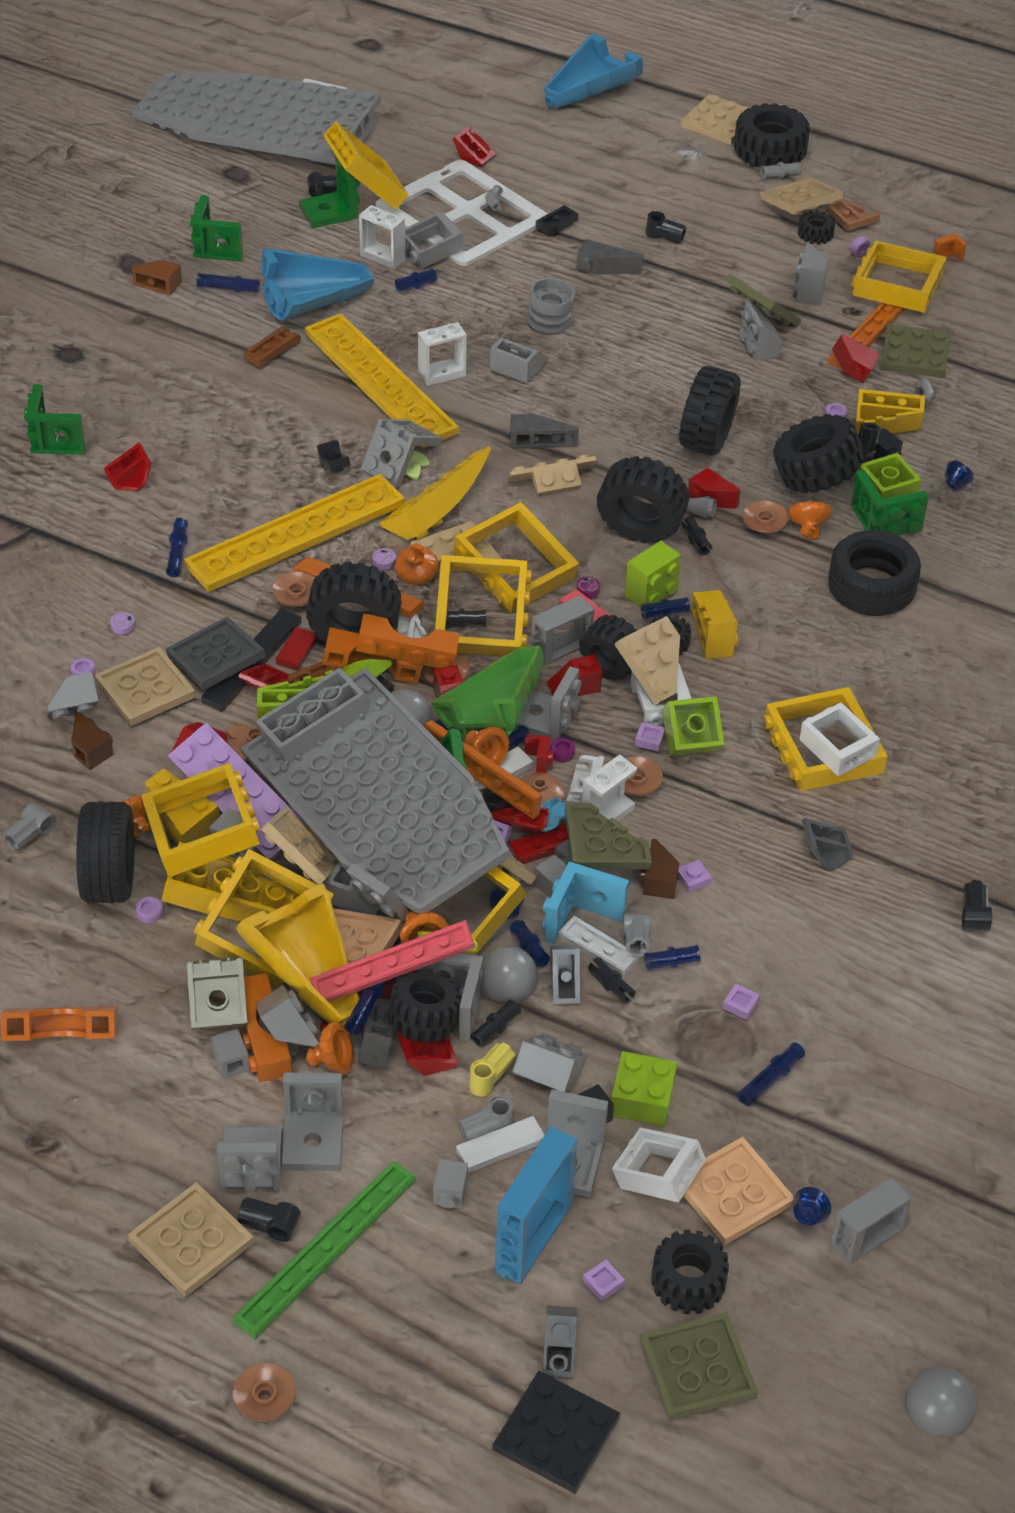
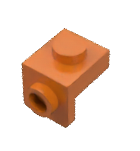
(949, 246)

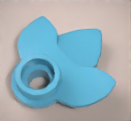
(556, 813)

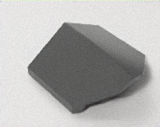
(828, 843)

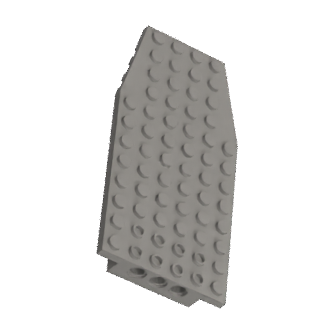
(257, 112)
(378, 788)

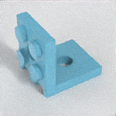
(580, 889)

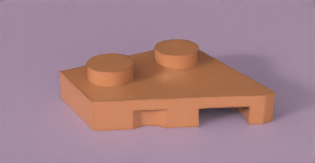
(851, 215)

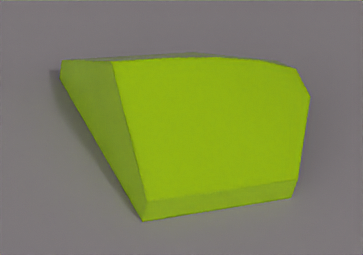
(374, 666)

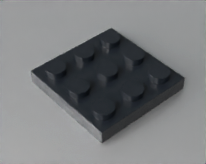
(556, 1432)

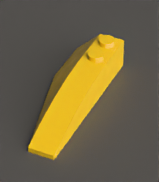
(436, 500)
(198, 887)

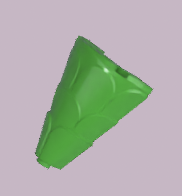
(492, 695)

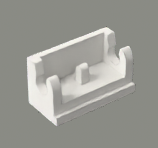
(581, 773)

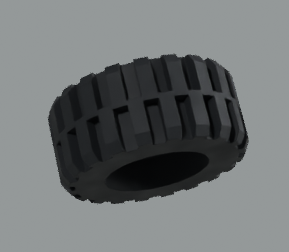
(771, 135)
(709, 410)
(818, 453)
(649, 481)
(351, 585)

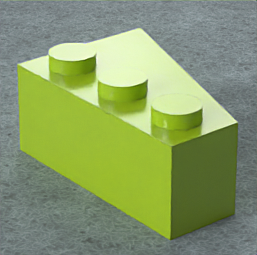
(276, 694)

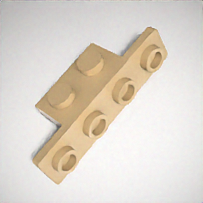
(554, 477)

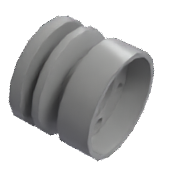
(550, 305)

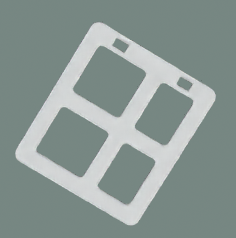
(470, 209)

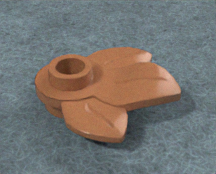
(240, 736)

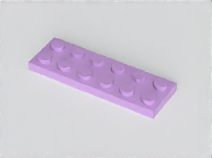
(207, 751)

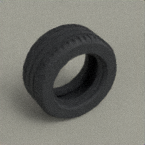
(869, 594)
(105, 852)

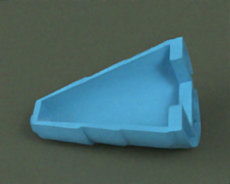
(590, 73)
(307, 282)

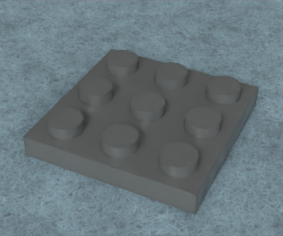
(215, 653)

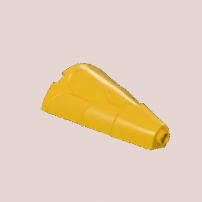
(301, 944)

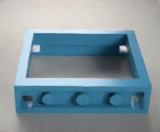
(535, 1205)

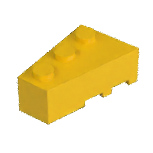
(889, 410)
(714, 624)
(189, 820)

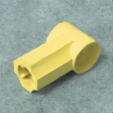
(489, 1069)

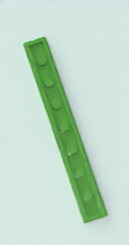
(323, 1250)

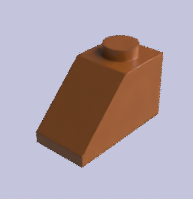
(157, 276)

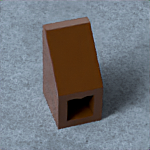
(89, 742)
(663, 875)

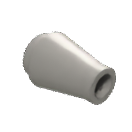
(702, 506)

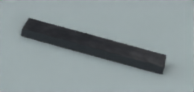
(270, 639)

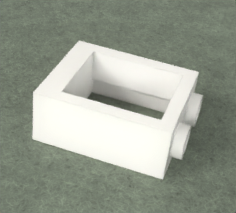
(376, 251)
(453, 367)
(848, 757)
(672, 1186)

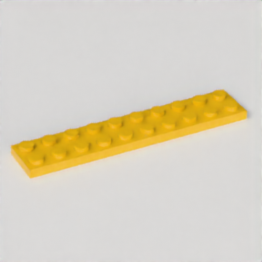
(378, 375)
(293, 532)

